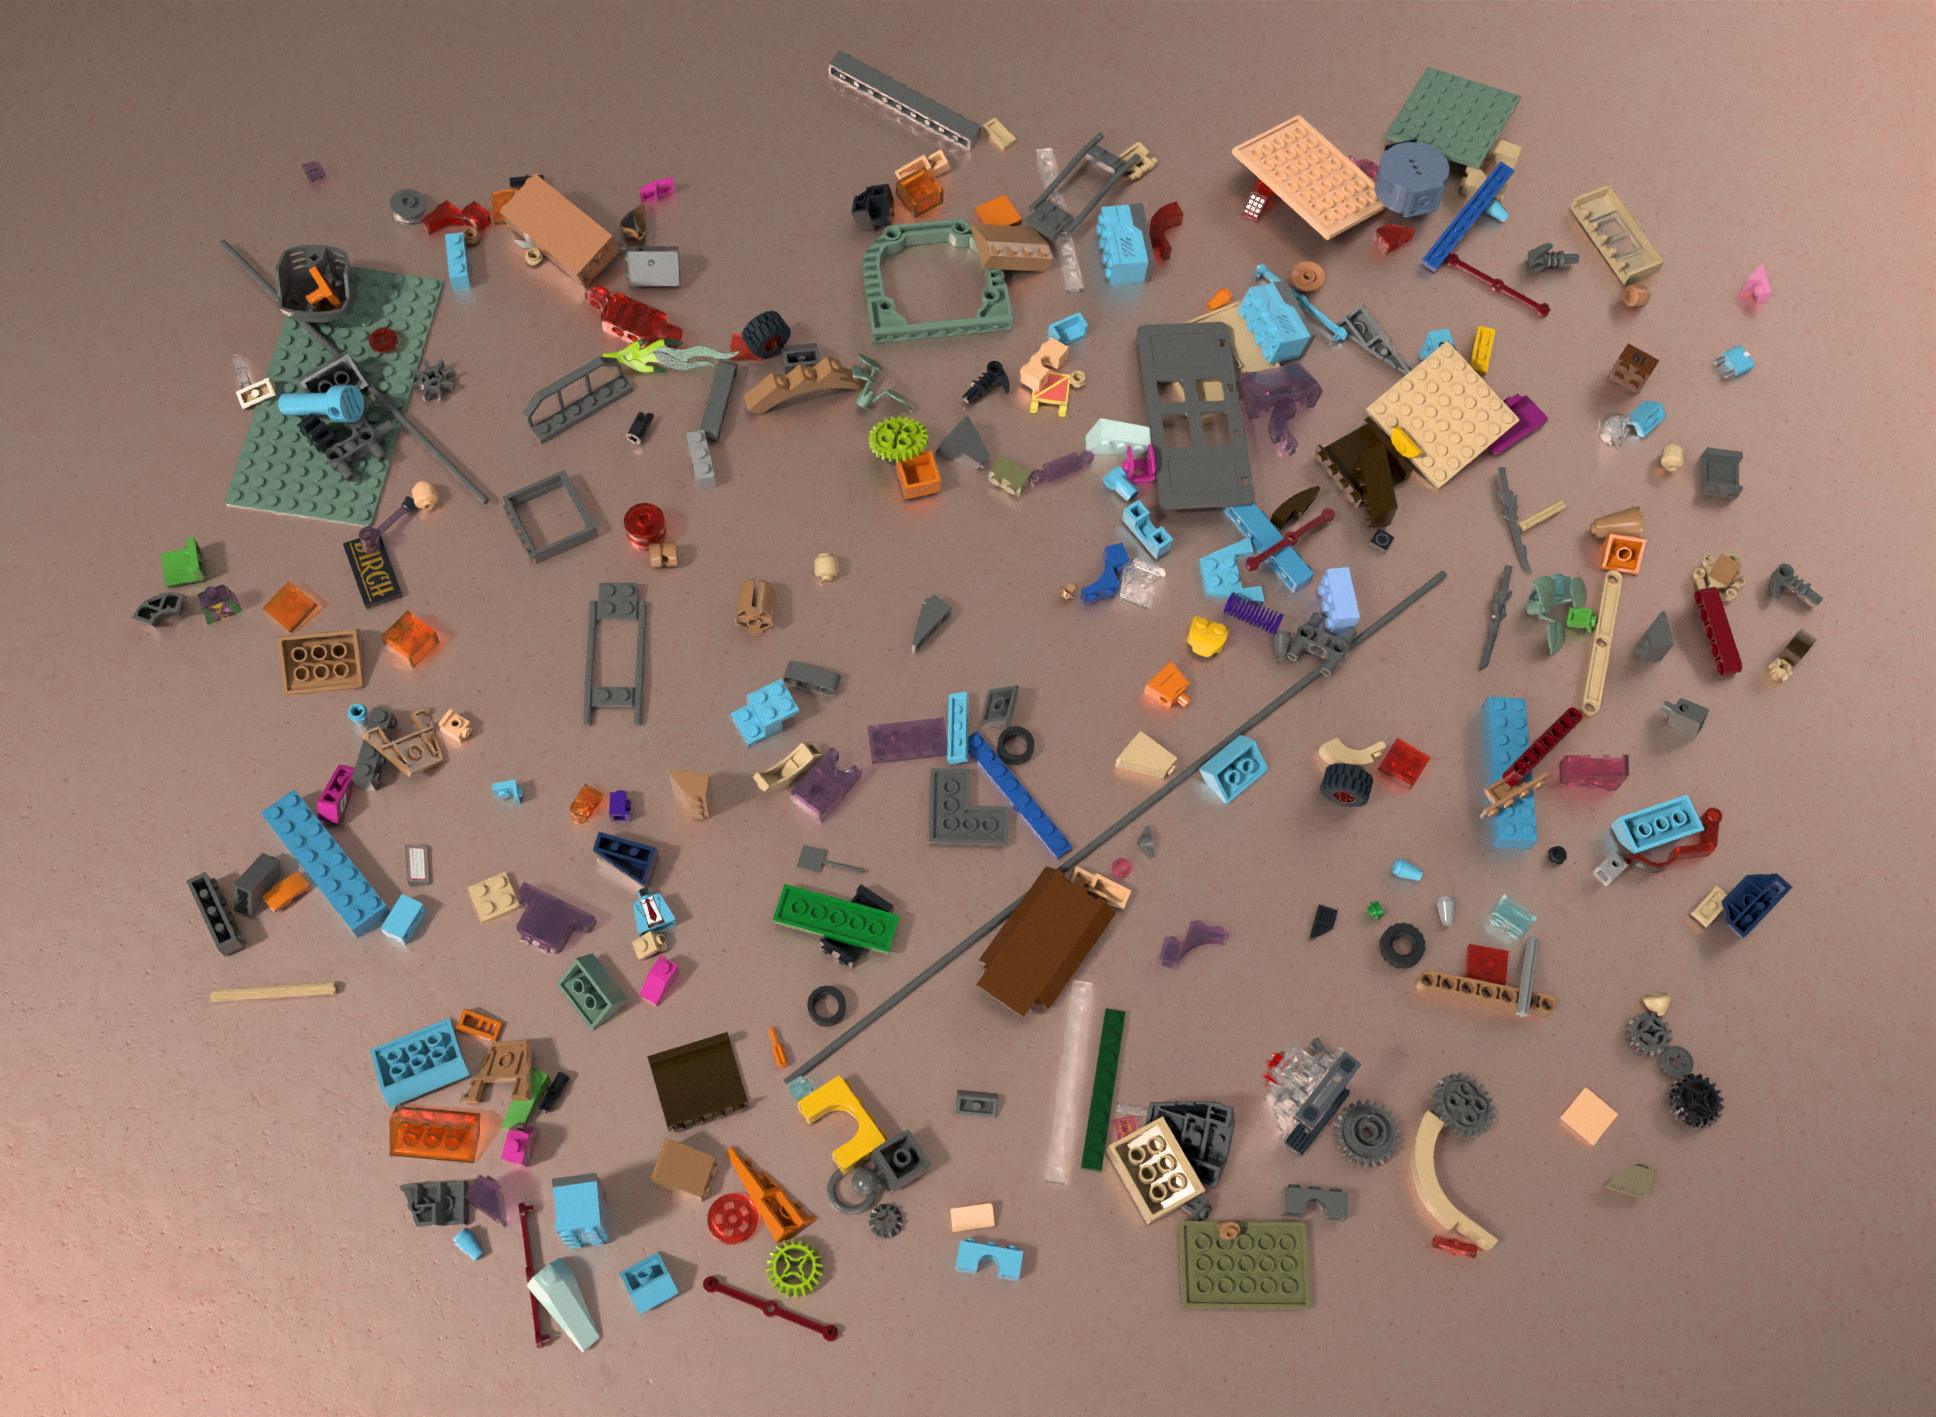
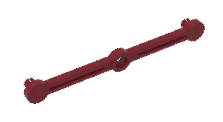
(1541, 309)
(1253, 563)
(712, 1285)
(539, 1337)

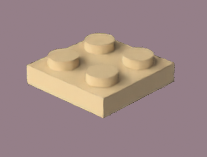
(493, 897)

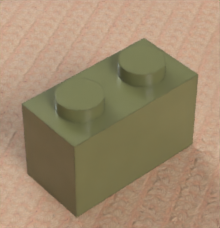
(1009, 476)

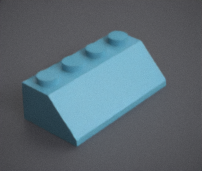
(1657, 825)

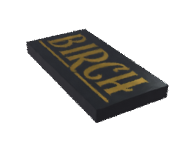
(373, 574)

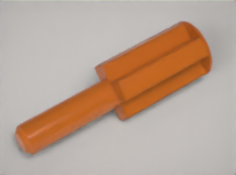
(778, 1050)

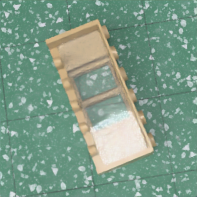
(1617, 235)

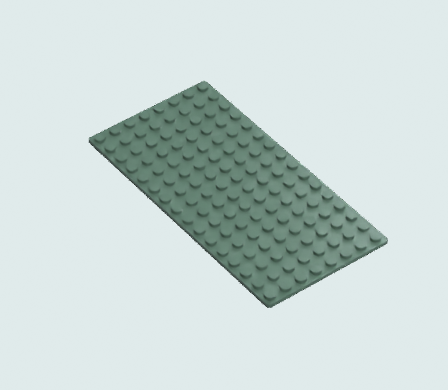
(276, 462)

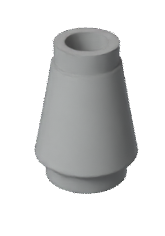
(1446, 909)

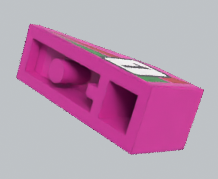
(336, 795)

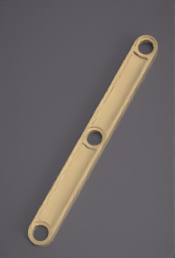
(1599, 655)

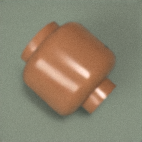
(1636, 296)

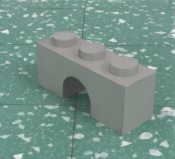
(701, 459)

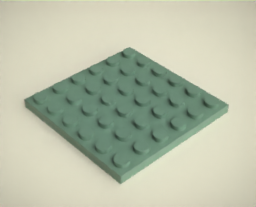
(1454, 116)

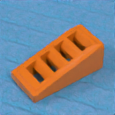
(481, 1018)

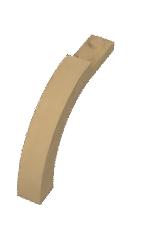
(1429, 1189)

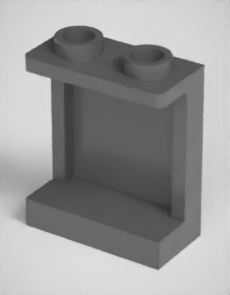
(1720, 472)

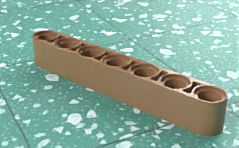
(1476, 996)

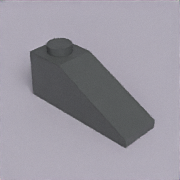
(932, 616)

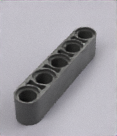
(719, 399)

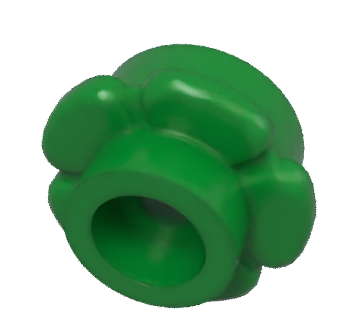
(1375, 910)

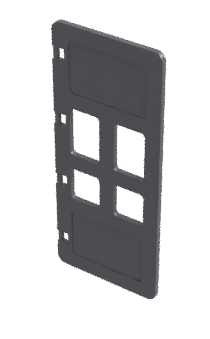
(1200, 473)

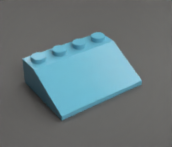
(419, 1062)

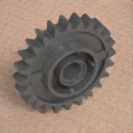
(1356, 1144)

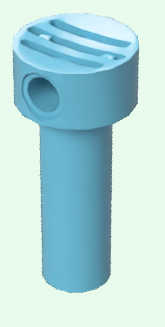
(340, 403)

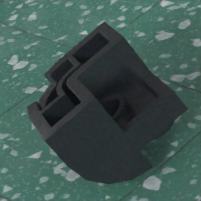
(873, 207)

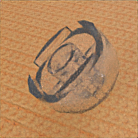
(1613, 429)

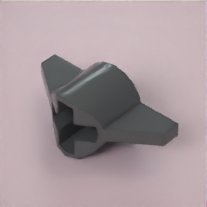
(1146, 841)

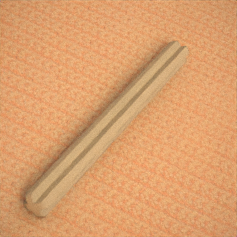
(273, 991)

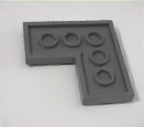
(955, 821)

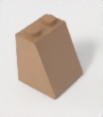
(684, 1170)

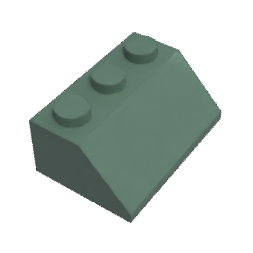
(591, 991)

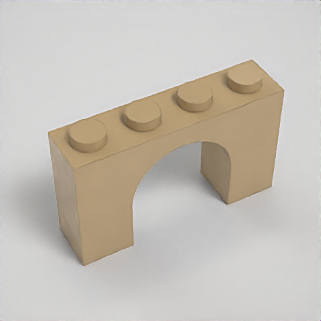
(1501, 151)

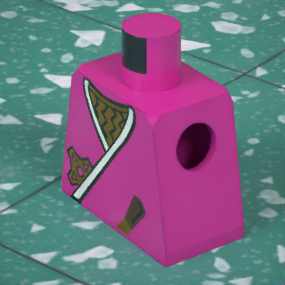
(519, 1144)

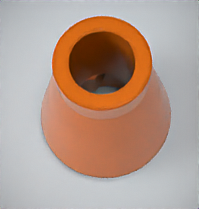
(1220, 299)

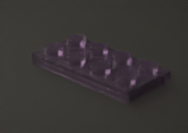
(907, 740)

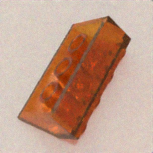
(434, 1134)

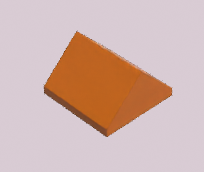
(1622, 553)

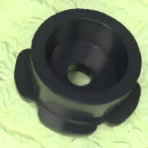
(1561, 853)

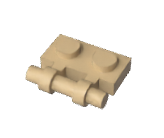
(1144, 153)

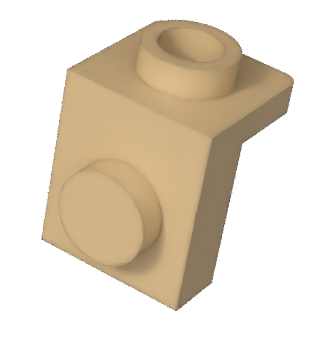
(649, 944)

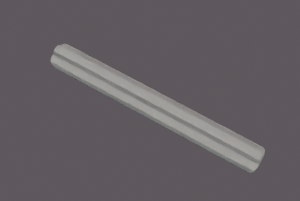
(1527, 977)

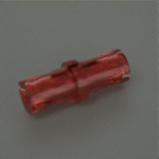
(1454, 1246)

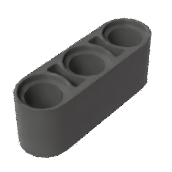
(812, 678)

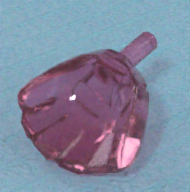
(1368, 166)

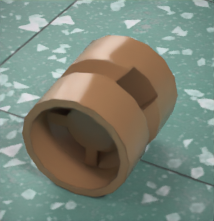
(663, 554)

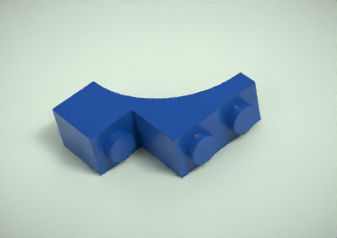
(1107, 584)

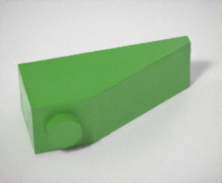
(522, 1110)

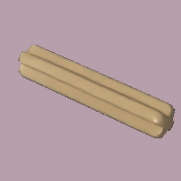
(1542, 515)

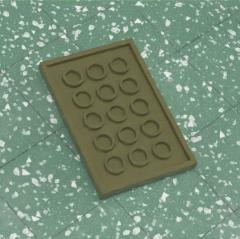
(1252, 1272)

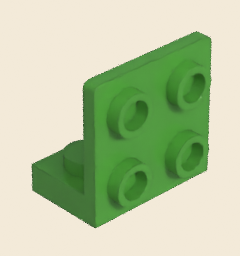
(183, 565)

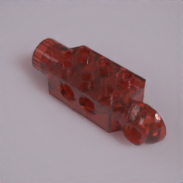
(630, 318)

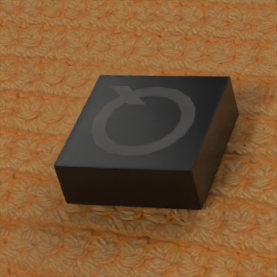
(1381, 540)

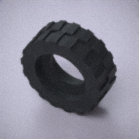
(1409, 932)

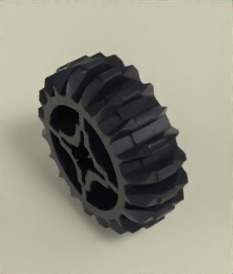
(1682, 1089)

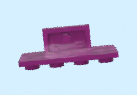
(1530, 419)

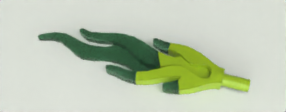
(663, 354)

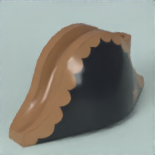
(635, 223)

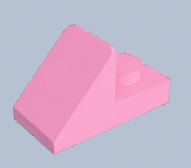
(1760, 283)

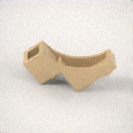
(785, 771)

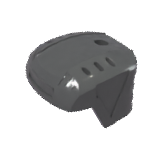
(301, 283)

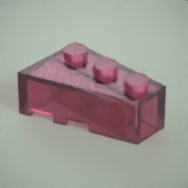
(1594, 772)

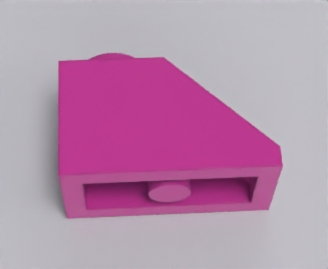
(659, 980)

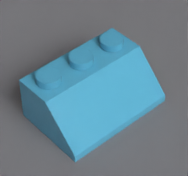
(1234, 768)

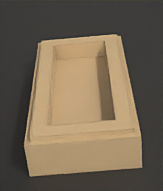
(999, 134)

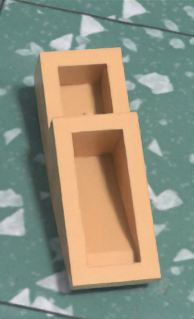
(935, 164)
(1101, 887)

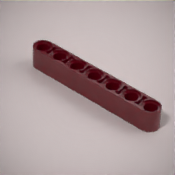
(1542, 746)

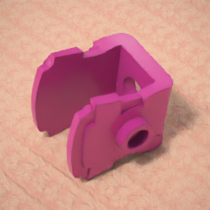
(1147, 465)

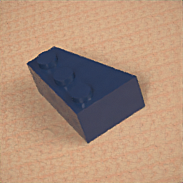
(627, 856)

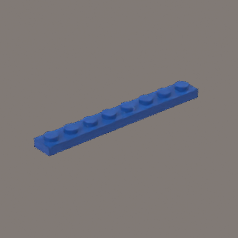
(1467, 216)
(1018, 796)

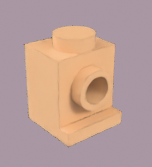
(448, 725)

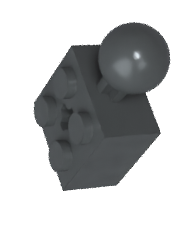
(888, 1165)

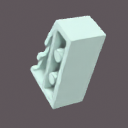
(1114, 437)

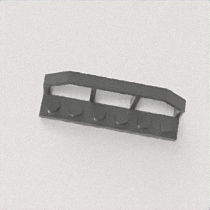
(581, 408)

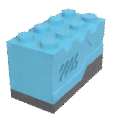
(1125, 244)
(1277, 322)
(581, 1210)

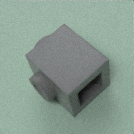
(1610, 868)

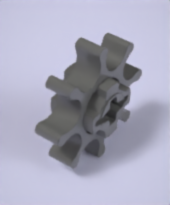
(433, 379)

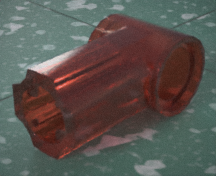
(1711, 828)

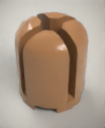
(746, 609)

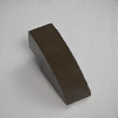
(1294, 507)
(1797, 647)

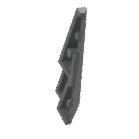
(1367, 332)

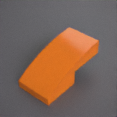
(285, 891)

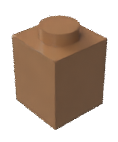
(1725, 570)

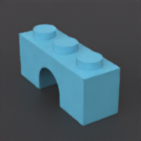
(457, 261)
(1138, 520)
(1007, 1259)

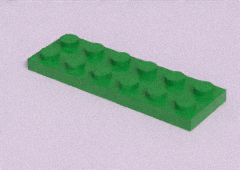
(836, 919)

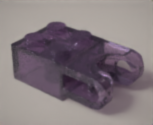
(828, 782)

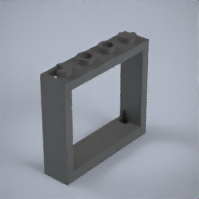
(540, 488)

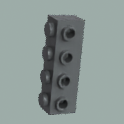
(370, 761)
(214, 913)

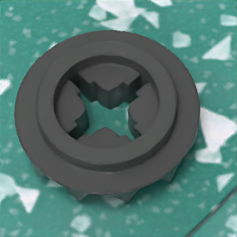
(1685, 1060)
(892, 1228)

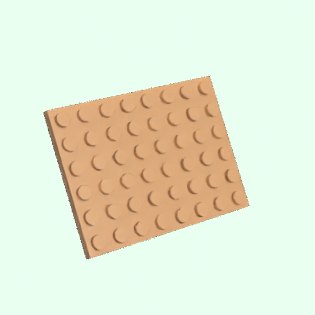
(1311, 176)

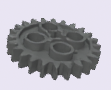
(1463, 1105)

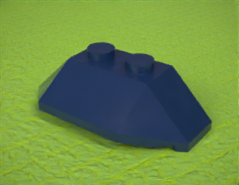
(1753, 901)

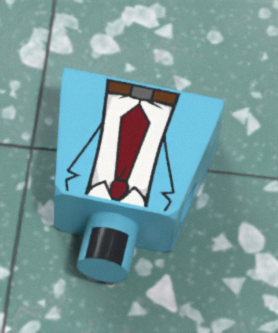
(652, 913)

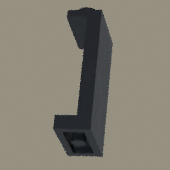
(846, 953)

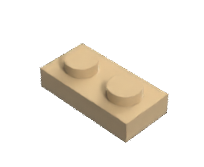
(1709, 907)

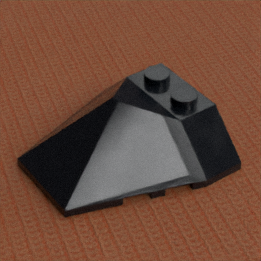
(1202, 1132)

